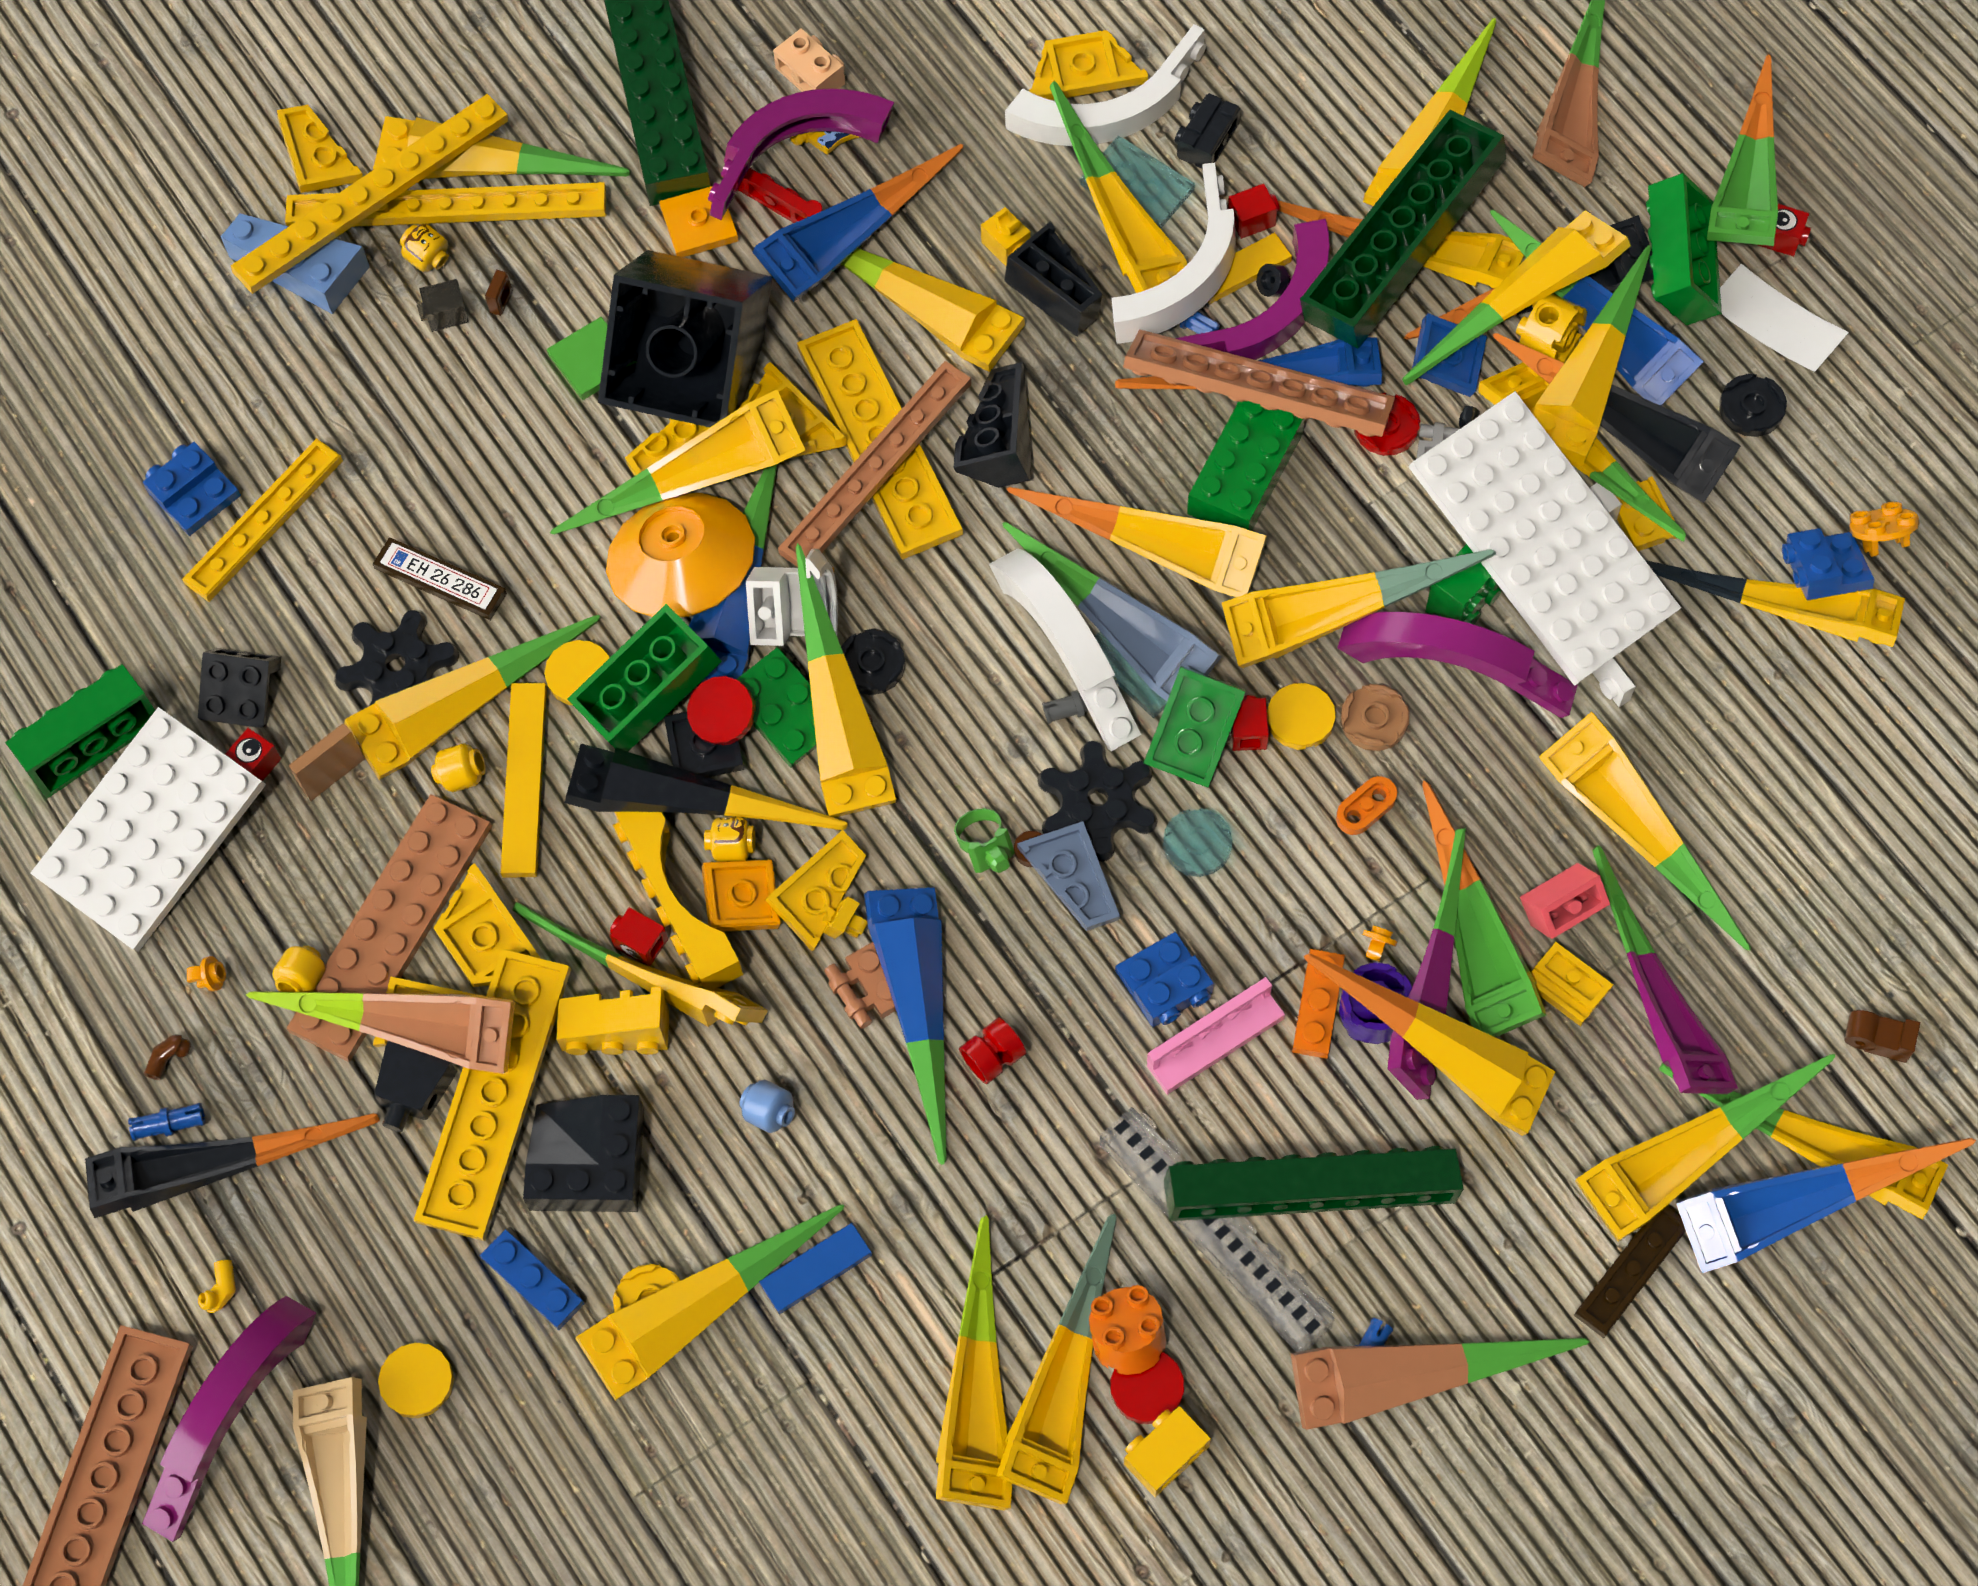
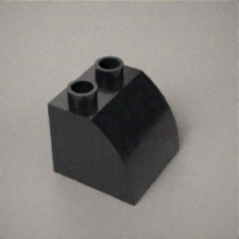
(691, 335)

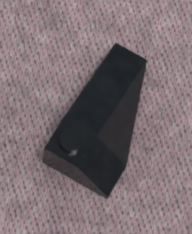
(998, 433)

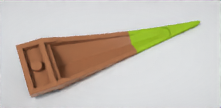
(453, 1027)

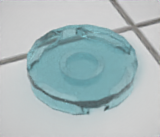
(1197, 842)

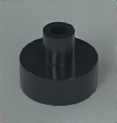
(1272, 280)

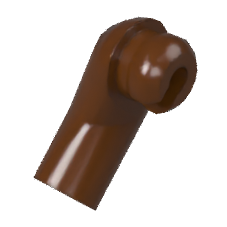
(162, 1052)

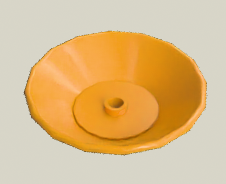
(687, 574)

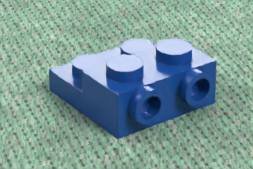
(190, 487)
(1826, 564)
(1165, 980)

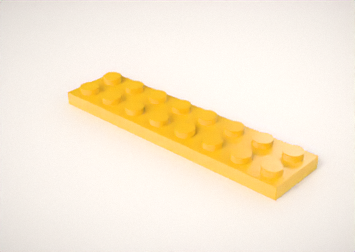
(861, 407)
(492, 1105)

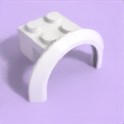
(776, 600)

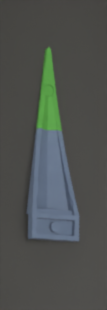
(1140, 634)

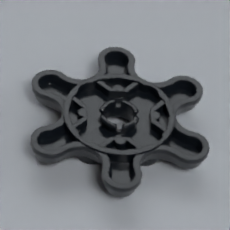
(383, 647)
(1104, 820)

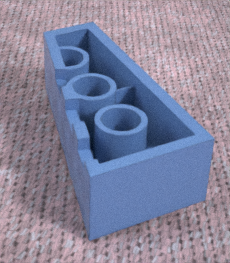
(320, 278)

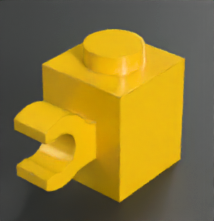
(1003, 234)

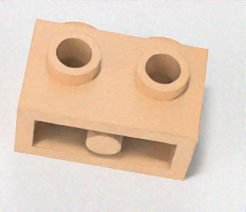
(808, 63)

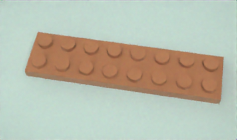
(1259, 383)
(396, 915)
(109, 1460)

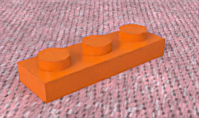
(1317, 1009)

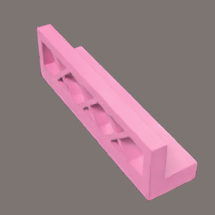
(1214, 1036)

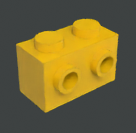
(1166, 1450)

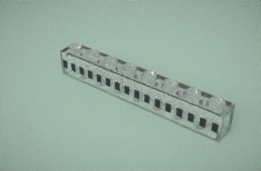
(1226, 1242)

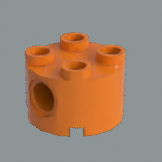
(1127, 1329)

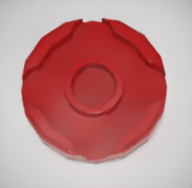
(1399, 432)
(721, 710)
(1149, 1393)

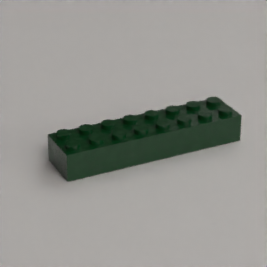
(657, 98)
(1403, 228)

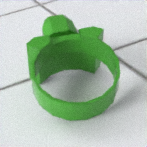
(991, 854)

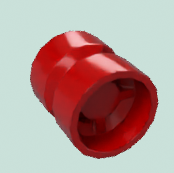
(991, 1051)

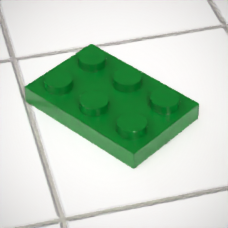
(782, 706)
(1194, 726)

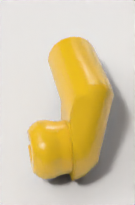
(218, 1296)

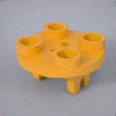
(1883, 525)

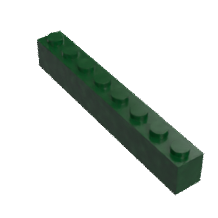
(1312, 1183)

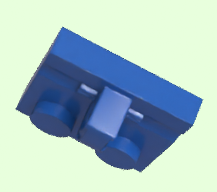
(1460, 369)

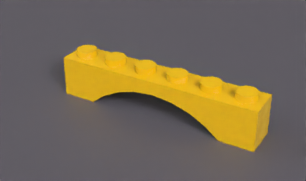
(706, 948)

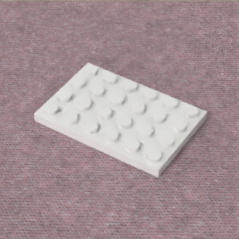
(148, 829)

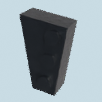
(1054, 281)

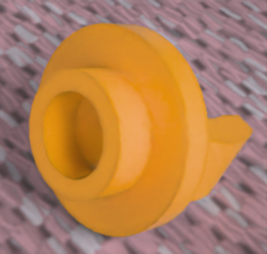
(1379, 938)
(208, 975)

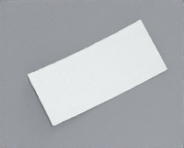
(1778, 320)

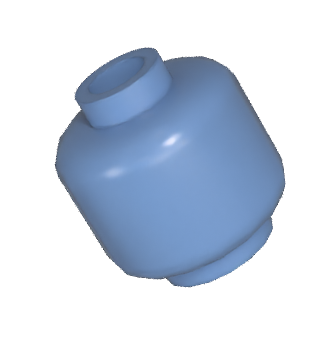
(767, 1106)

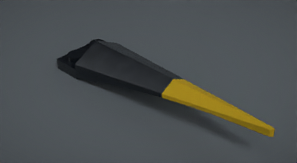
(638, 784)

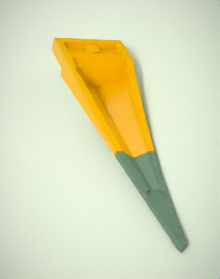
(1286, 618)
(1048, 1428)

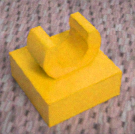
(846, 920)

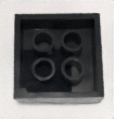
(585, 1155)

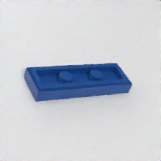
(815, 1268)

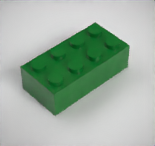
(1681, 255)
(1245, 465)
(1463, 593)
(644, 679)
(82, 731)

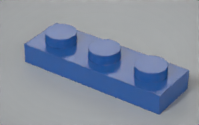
(532, 1279)

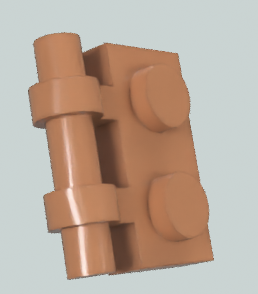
(866, 970)

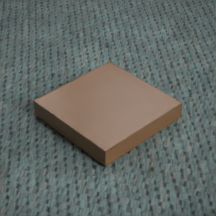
(326, 762)

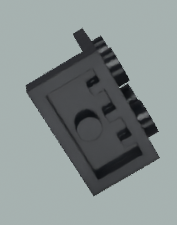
(235, 686)

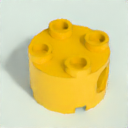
(1552, 327)

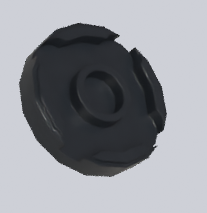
(1752, 405)
(874, 661)

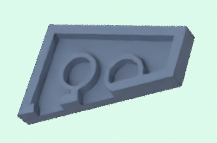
(1073, 873)

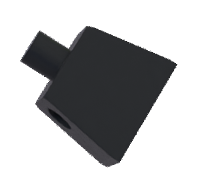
(410, 1084)

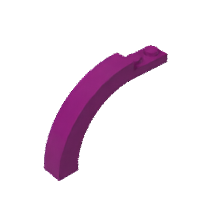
(793, 115)
(1285, 316)
(1459, 644)
(215, 1407)

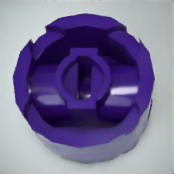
(1357, 1019)

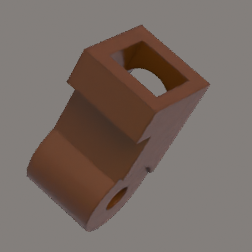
(1882, 1035)

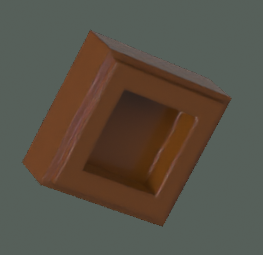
(498, 292)

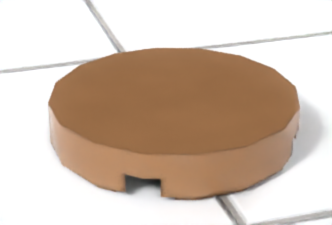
(1374, 717)

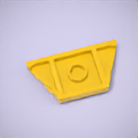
(1085, 66)
(812, 426)
(478, 928)

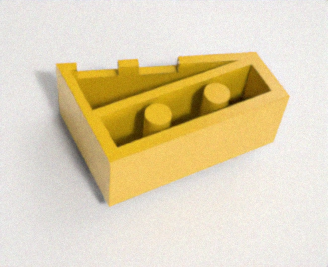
(614, 1024)

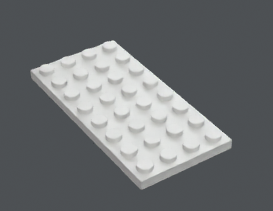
(1552, 537)

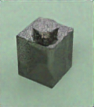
(442, 305)

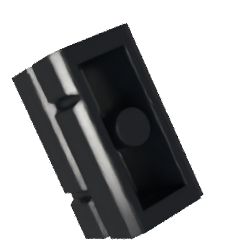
(1208, 131)

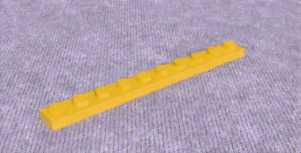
(369, 193)
(472, 204)

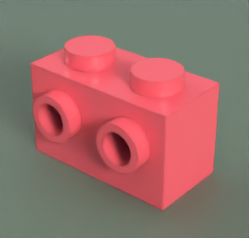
(1565, 900)

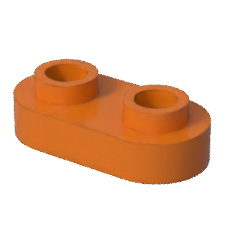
(1365, 806)

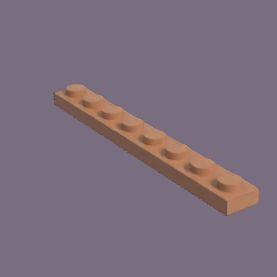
(877, 462)

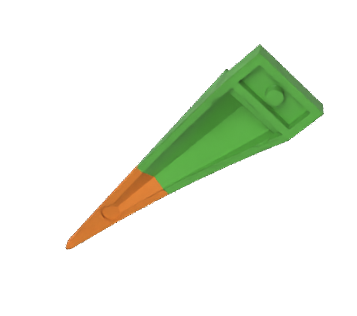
(1747, 196)
(1493, 974)

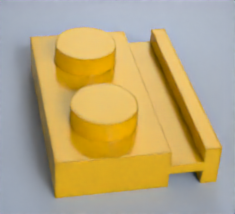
(1637, 527)
(1569, 984)

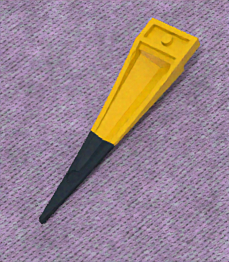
(1851, 615)

